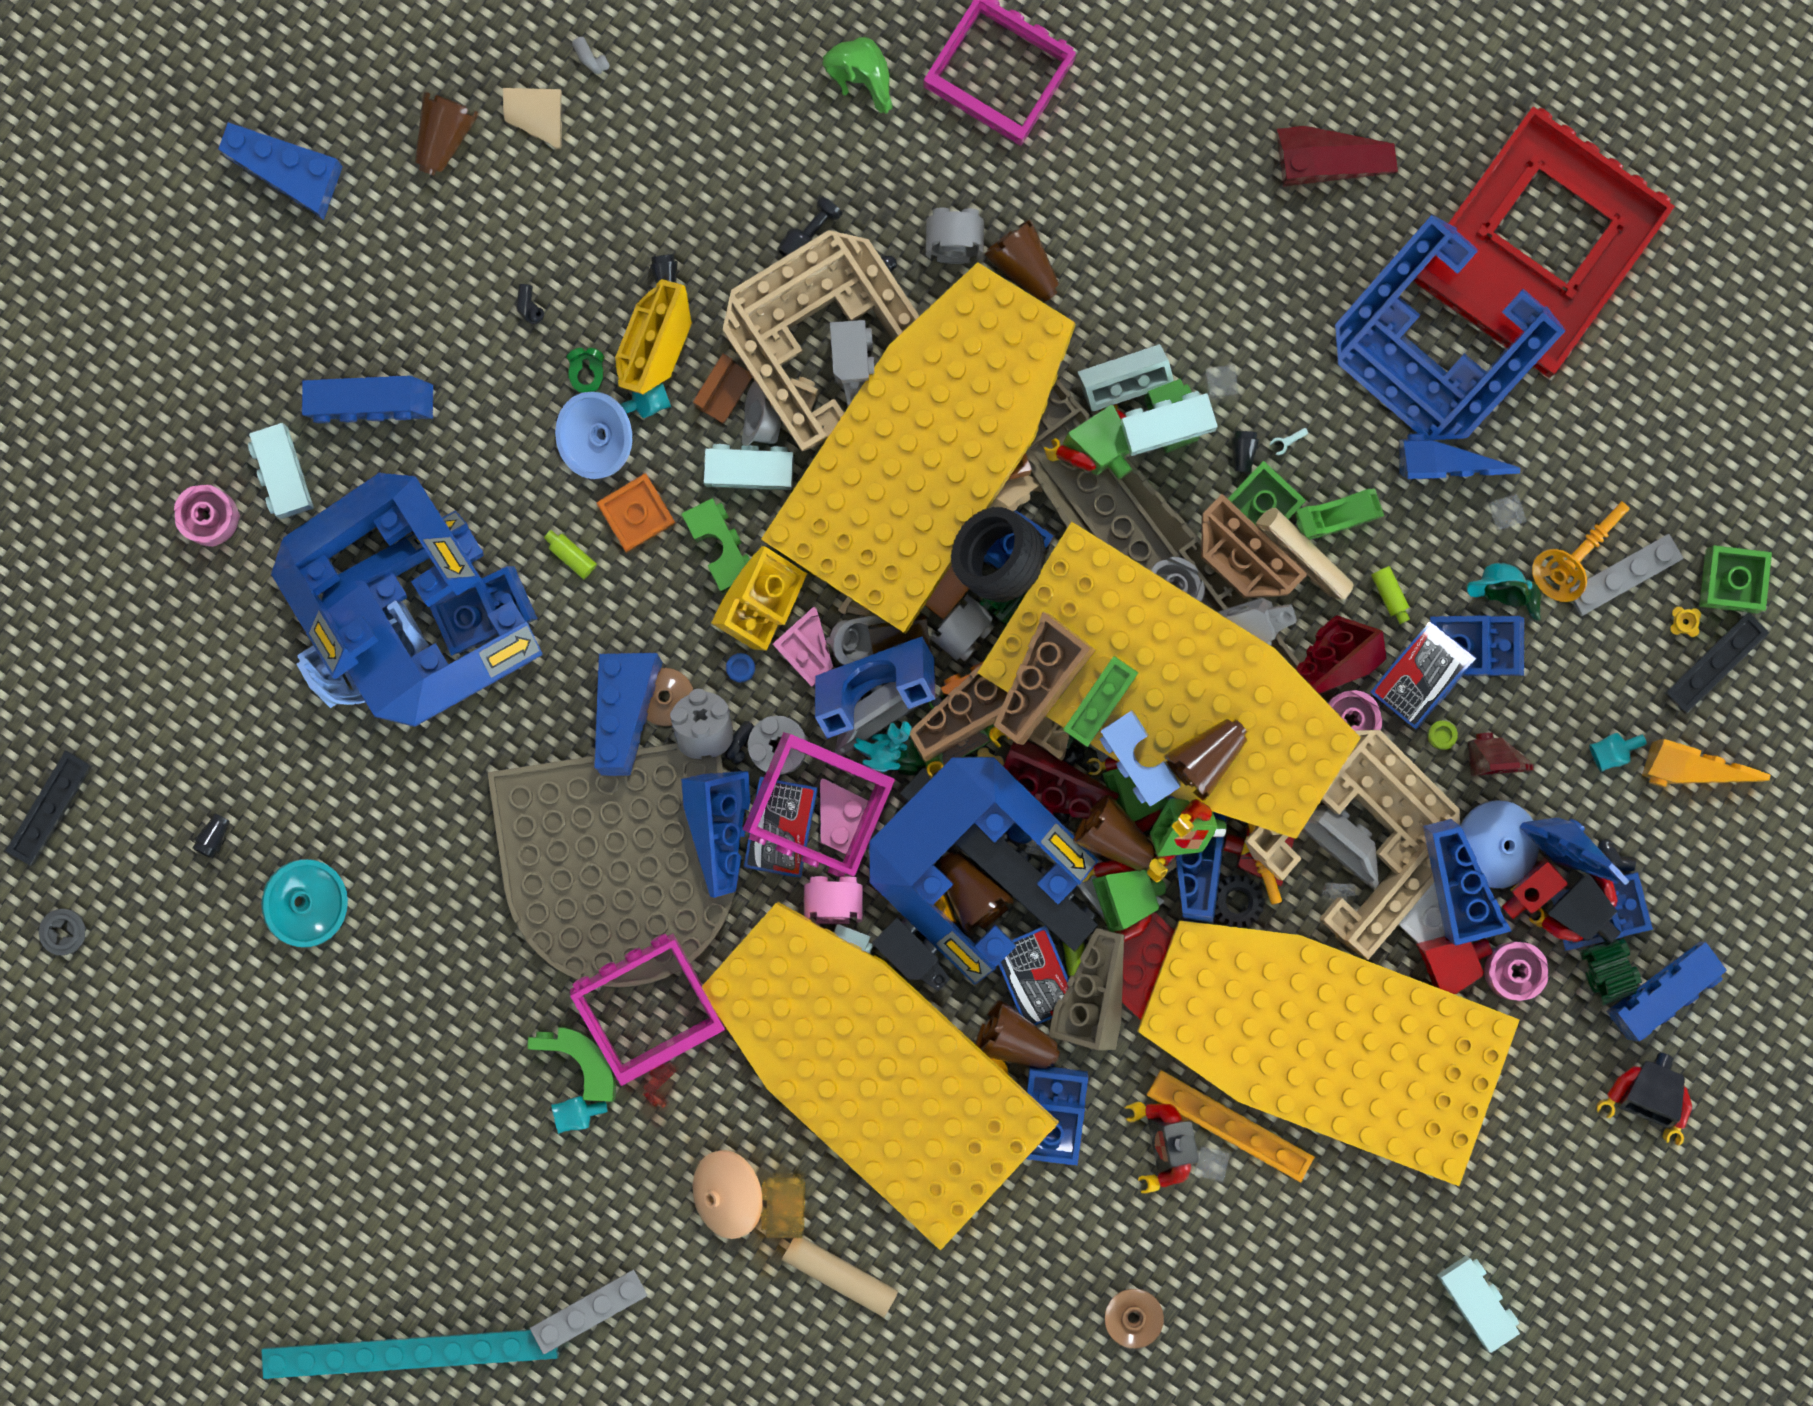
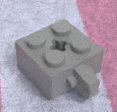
(850, 355)
(1261, 618)

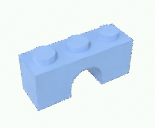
(1150, 782)

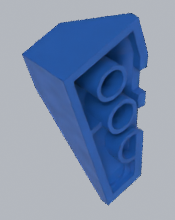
(1432, 459)
(715, 817)
(1569, 846)

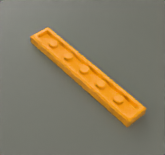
(1231, 1126)

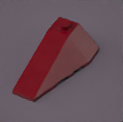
(1326, 155)
(1342, 654)
(1495, 756)
(1054, 782)

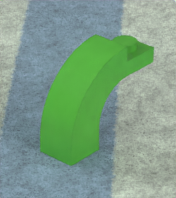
(1339, 514)
(598, 1075)

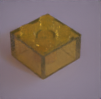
(784, 1205)

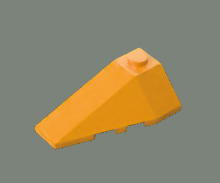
(1682, 764)

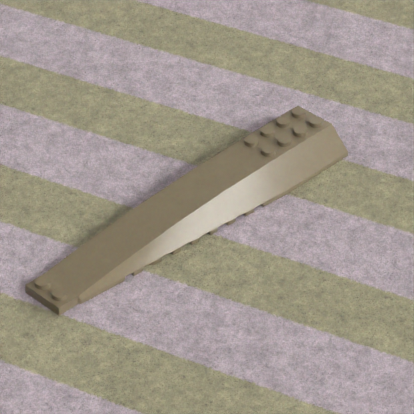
(1122, 511)

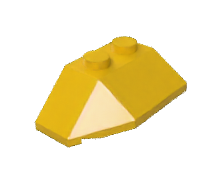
(653, 338)

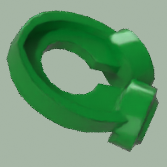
(576, 360)

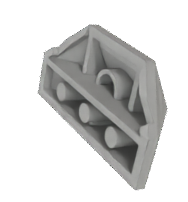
(873, 715)
(1345, 842)

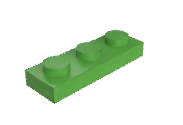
(1100, 701)

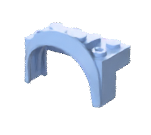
(336, 690)

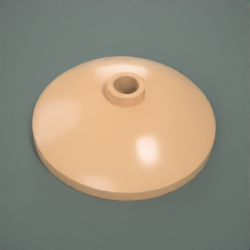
(727, 1194)

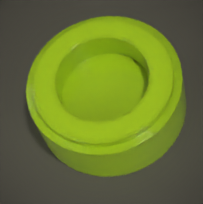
(1442, 735)

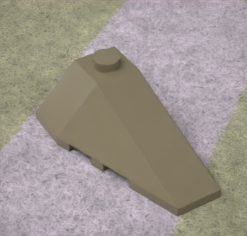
(1093, 1003)

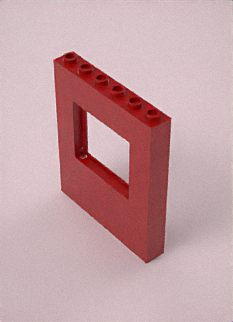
(1502, 270)

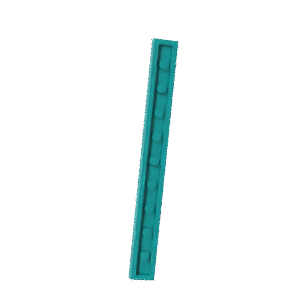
(402, 1354)

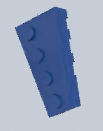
(291, 169)
(367, 399)
(623, 700)
(1199, 880)
(1461, 888)
(1667, 992)

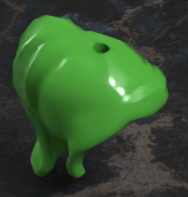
(860, 63)

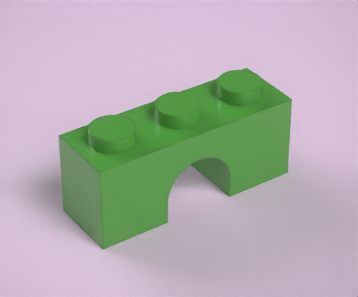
(708, 521)

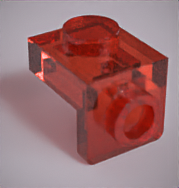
(659, 1077)

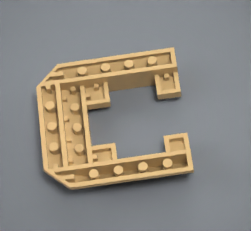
(793, 289)
(1403, 803)

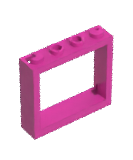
(1014, 22)
(866, 825)
(666, 1050)

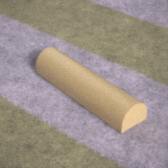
(1305, 554)
(840, 1275)

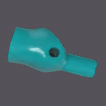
(649, 402)
(1614, 750)
(575, 1113)

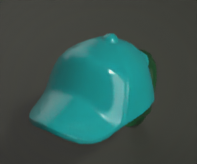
(1508, 586)

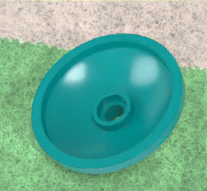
(321, 908)

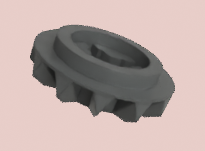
(50, 938)

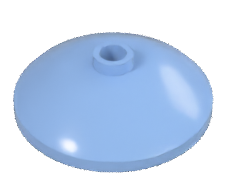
(582, 439)
(1488, 829)

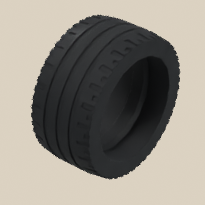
(1019, 570)

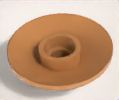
(677, 686)
(1138, 1333)

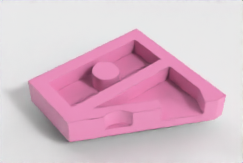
(806, 647)
(839, 815)

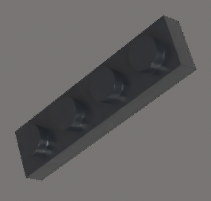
(1716, 662)
(49, 808)

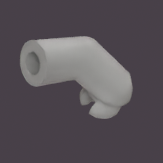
(585, 55)

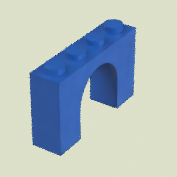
(841, 688)

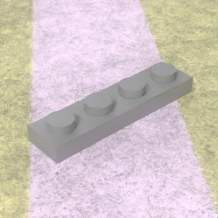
(1627, 574)
(588, 1311)

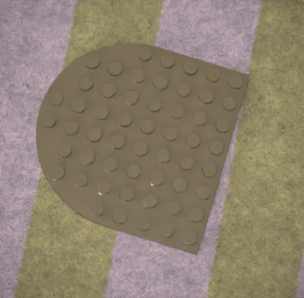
(605, 862)

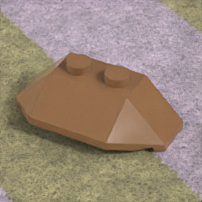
(1245, 554)

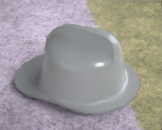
(760, 418)
(851, 638)

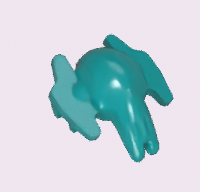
(886, 749)

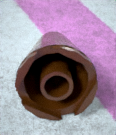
(441, 132)
(1025, 261)
(1207, 756)
(1115, 835)
(973, 894)
(1015, 1039)

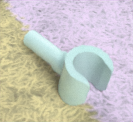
(1289, 440)

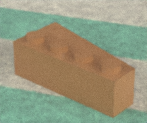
(1046, 672)
(959, 716)

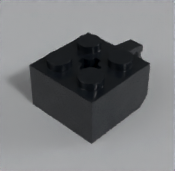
(910, 955)

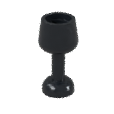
(797, 238)

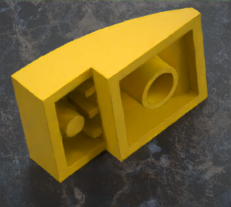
(760, 599)

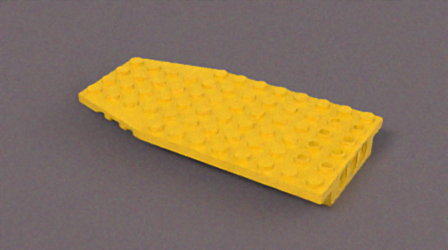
(925, 445)
(1190, 678)
(1331, 1042)
(875, 1071)

